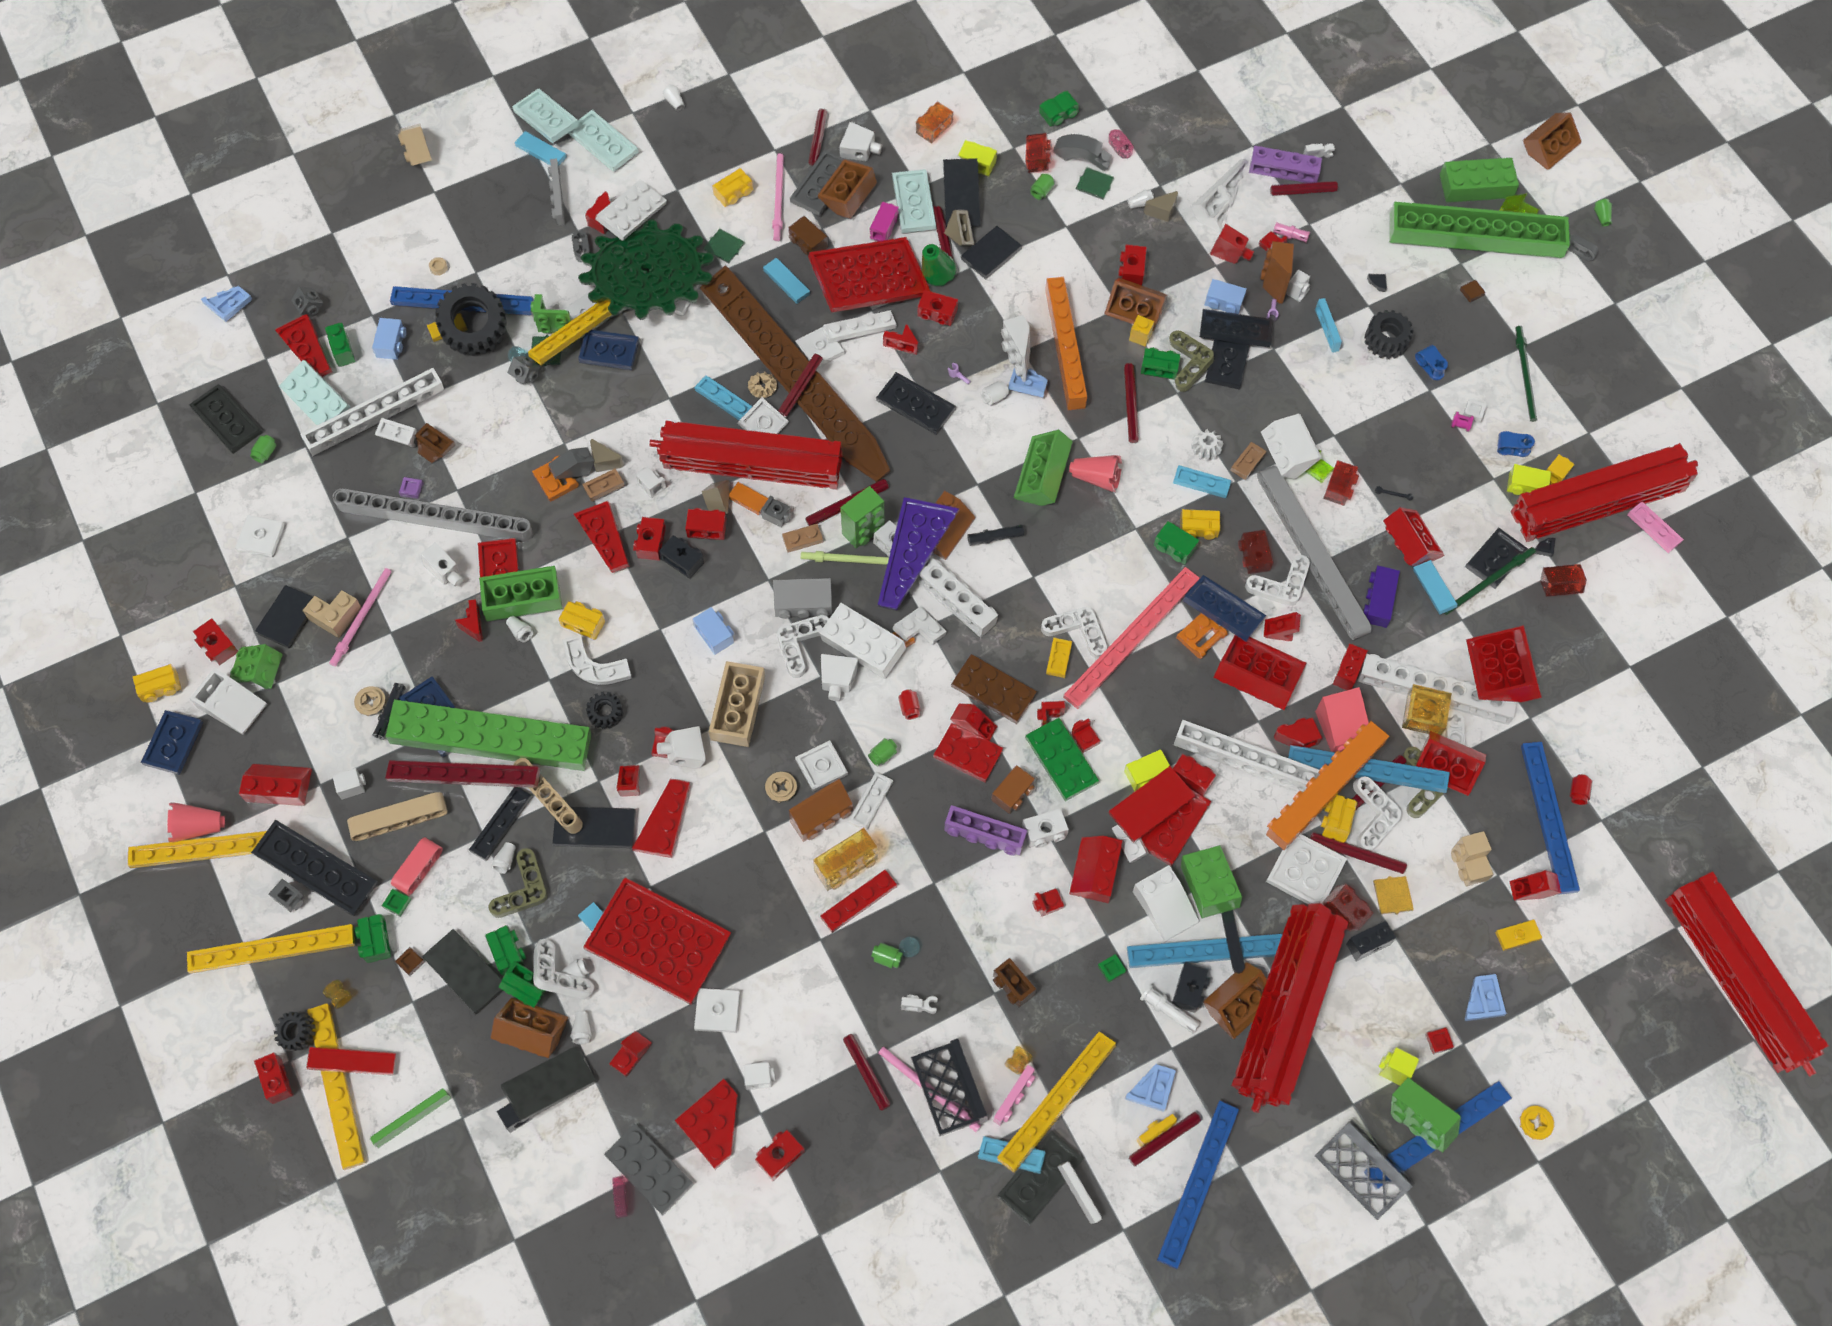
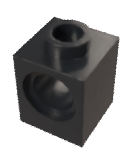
(510, 1118)

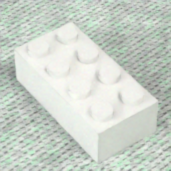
(863, 640)

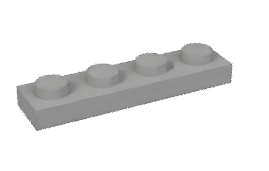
(556, 197)

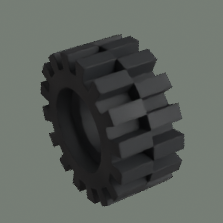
(600, 700)
(304, 1031)

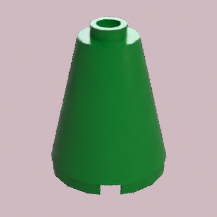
(937, 266)

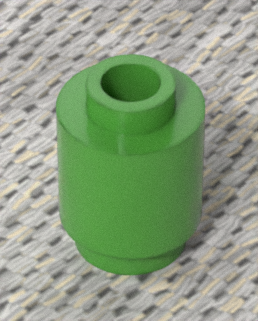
(1042, 186)
(263, 448)
(882, 752)
(887, 955)

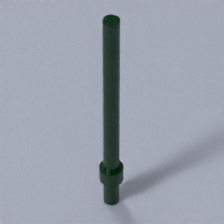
(1521, 344)
(1517, 561)

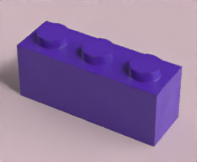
(1381, 596)

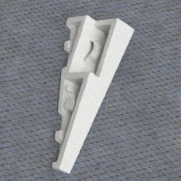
(1214, 203)

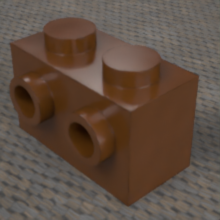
(807, 236)
(1013, 982)

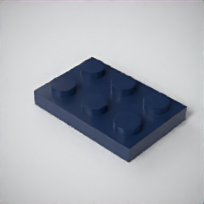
(609, 349)
(172, 742)

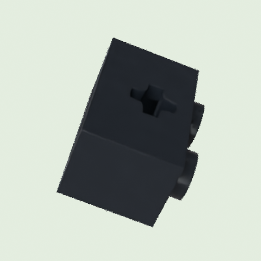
(674, 555)
(1370, 941)
(1185, 998)

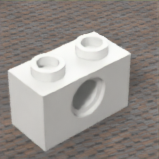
(1053, 820)

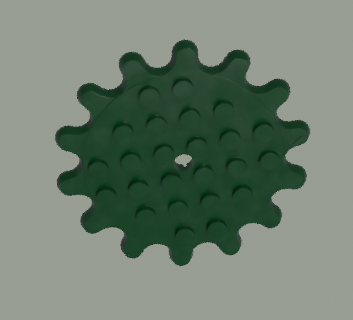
(671, 263)

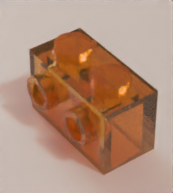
(934, 122)

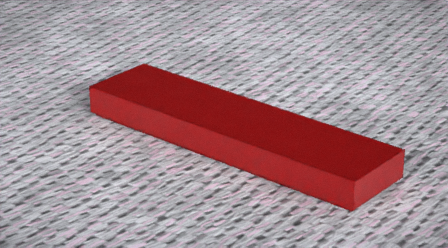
(351, 1061)

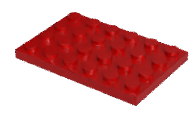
(868, 274)
(657, 940)

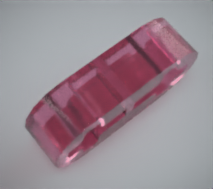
(1118, 145)
(620, 1197)

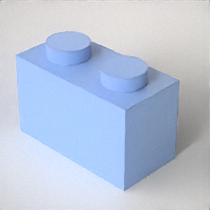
(1225, 296)
(389, 338)
(713, 630)

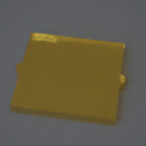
(1393, 895)

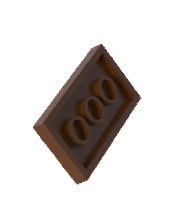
(993, 689)

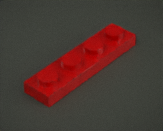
(858, 901)

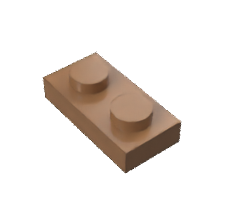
(1248, 461)
(603, 485)
(802, 538)

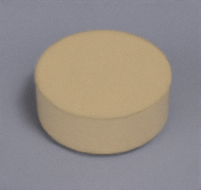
(438, 266)

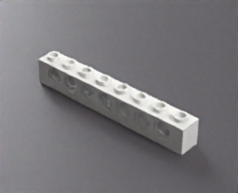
(371, 411)
(937, 587)
(1464, 702)
(1244, 756)

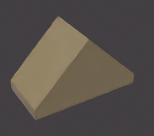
(1161, 206)
(959, 228)
(605, 458)
(717, 496)

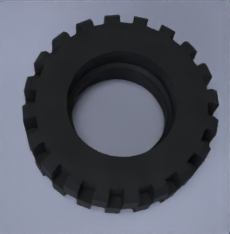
(466, 297)

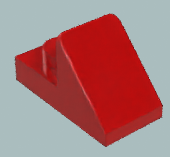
(904, 342)
(471, 624)
(1282, 626)
(628, 781)
(630, 1053)

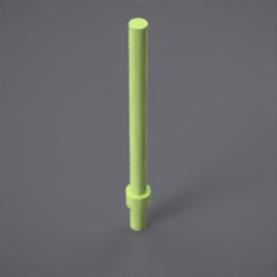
(820, 556)

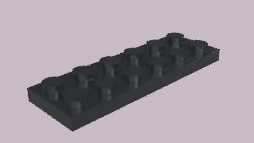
(314, 867)

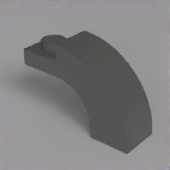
(1082, 147)

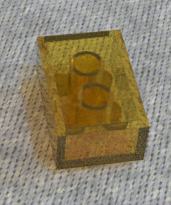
(845, 860)

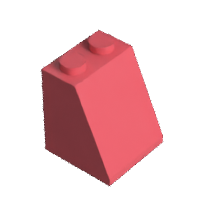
(1341, 717)

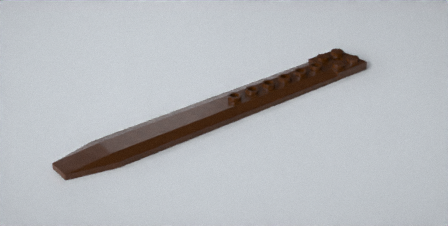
(787, 364)

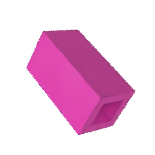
(884, 222)

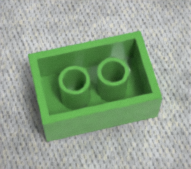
(862, 517)
(1211, 881)
(1425, 1115)

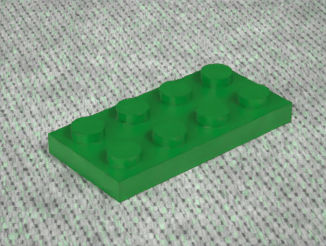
(1062, 759)

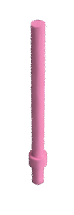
(777, 223)
(342, 647)
(913, 1076)

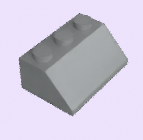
(802, 597)

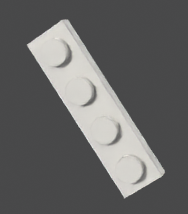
(859, 326)

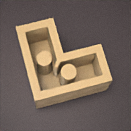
(415, 144)
(333, 617)
(1471, 858)

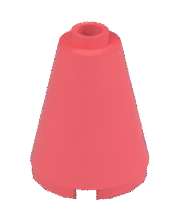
(1099, 471)
(191, 822)

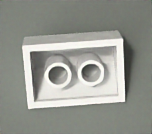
(1291, 446)

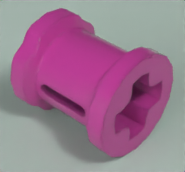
(1462, 421)

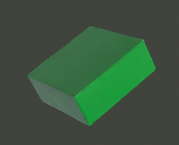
(396, 902)
(1112, 968)

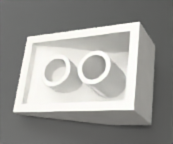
(1166, 903)

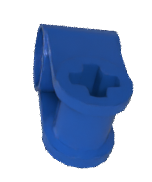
(1432, 362)
(1514, 444)

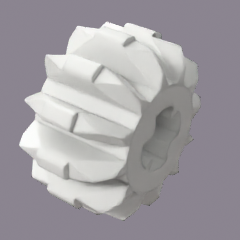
(1207, 444)

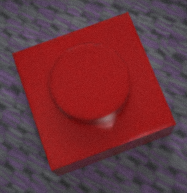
(1439, 1040)

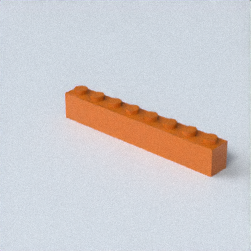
(1066, 343)
(1326, 785)

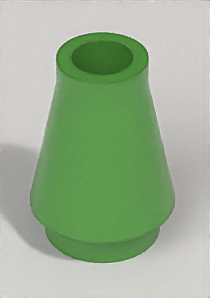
(1603, 210)

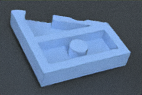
(228, 302)
(1034, 384)
(1485, 999)
(1153, 1088)

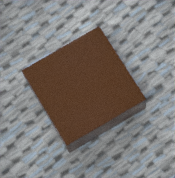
(1472, 290)
(409, 961)

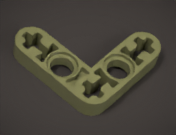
(1196, 359)
(1427, 804)
(530, 888)

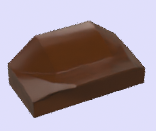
(432, 443)

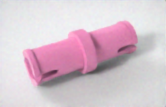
(1291, 232)

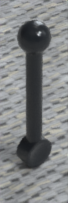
(1379, 490)

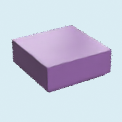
(410, 488)

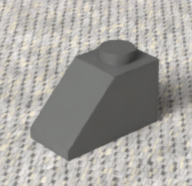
(572, 464)

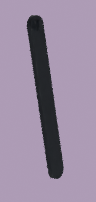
(1233, 941)

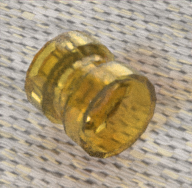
(337, 994)
(1018, 1060)

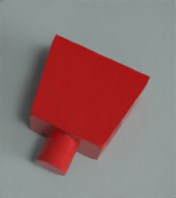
(1231, 245)

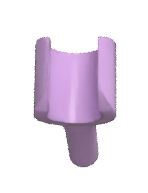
(1273, 311)
(955, 373)

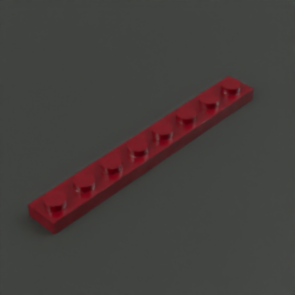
(463, 774)

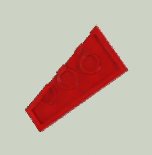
(305, 343)
(604, 534)
(662, 826)

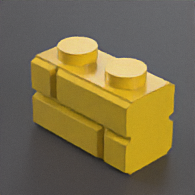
(732, 187)
(1200, 523)
(582, 620)
(157, 683)
(1339, 818)

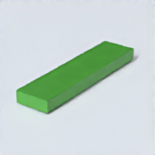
(410, 1118)

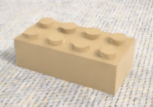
(737, 704)

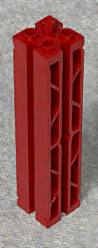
(749, 454)
(1604, 492)
(1747, 974)
(1289, 1005)

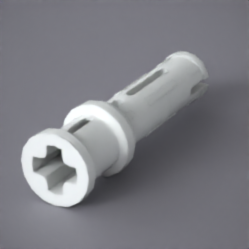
(1161, 1003)

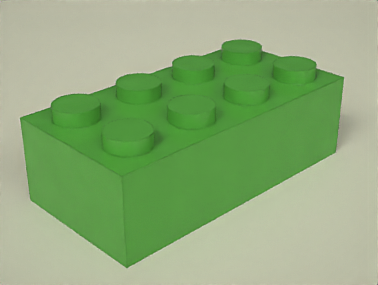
(1479, 179)

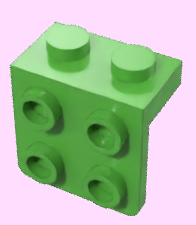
(548, 320)
(257, 665)

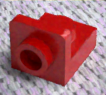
(1267, 240)
(1052, 709)
(1085, 735)
(660, 736)
(1047, 902)

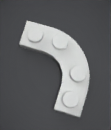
(592, 671)

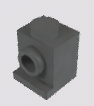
(776, 517)
(283, 891)

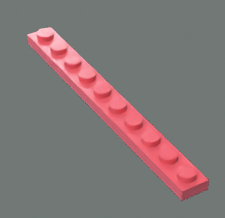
(1130, 638)

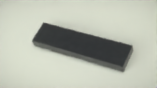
(500, 823)

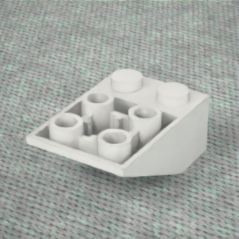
(1017, 344)
(227, 701)

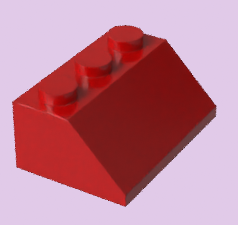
(1412, 537)
(1450, 756)
(275, 784)
(1096, 868)

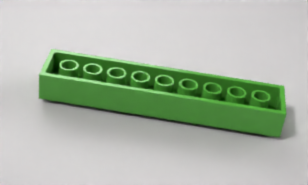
(1479, 229)
(488, 735)

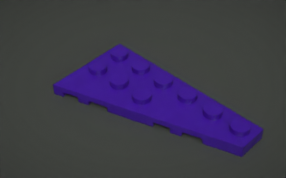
(915, 539)

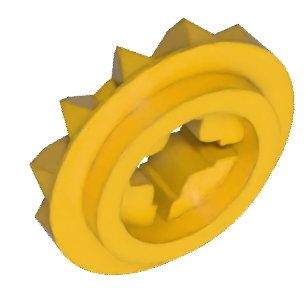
(1544, 1119)

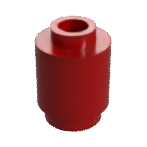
(909, 704)
(1581, 789)

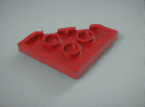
(712, 1123)

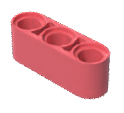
(416, 866)

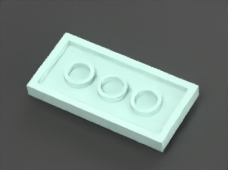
(545, 115)
(603, 141)
(914, 201)
(313, 394)

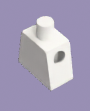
(858, 143)
(441, 565)
(837, 674)
(684, 748)

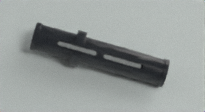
(994, 535)
(383, 719)

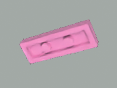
(1655, 527)
(1015, 1096)

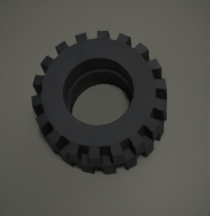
(1393, 323)

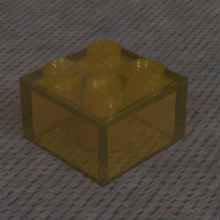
(1426, 710)

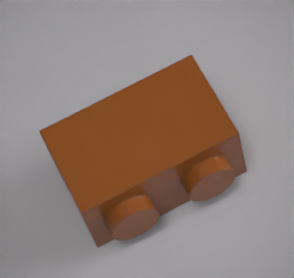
(1013, 790)

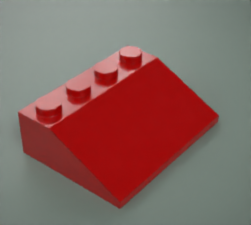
(1503, 666)
(1260, 671)

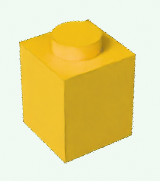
(1141, 330)
(1559, 469)

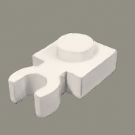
(1319, 150)

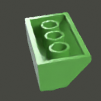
(1043, 468)
(520, 593)

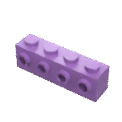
(1285, 165)
(985, 830)

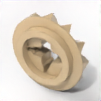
(757, 390)
(361, 700)
(780, 778)

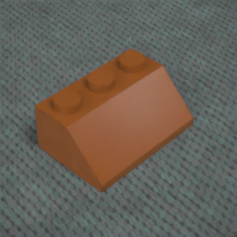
(1553, 140)
(848, 188)
(1277, 269)
(1131, 299)
(957, 528)
(821, 810)
(1237, 1000)
(528, 1028)

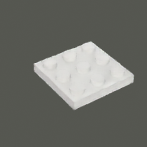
(1306, 870)

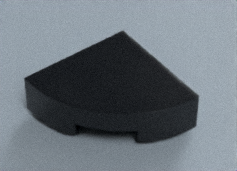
(1378, 281)
(1546, 547)

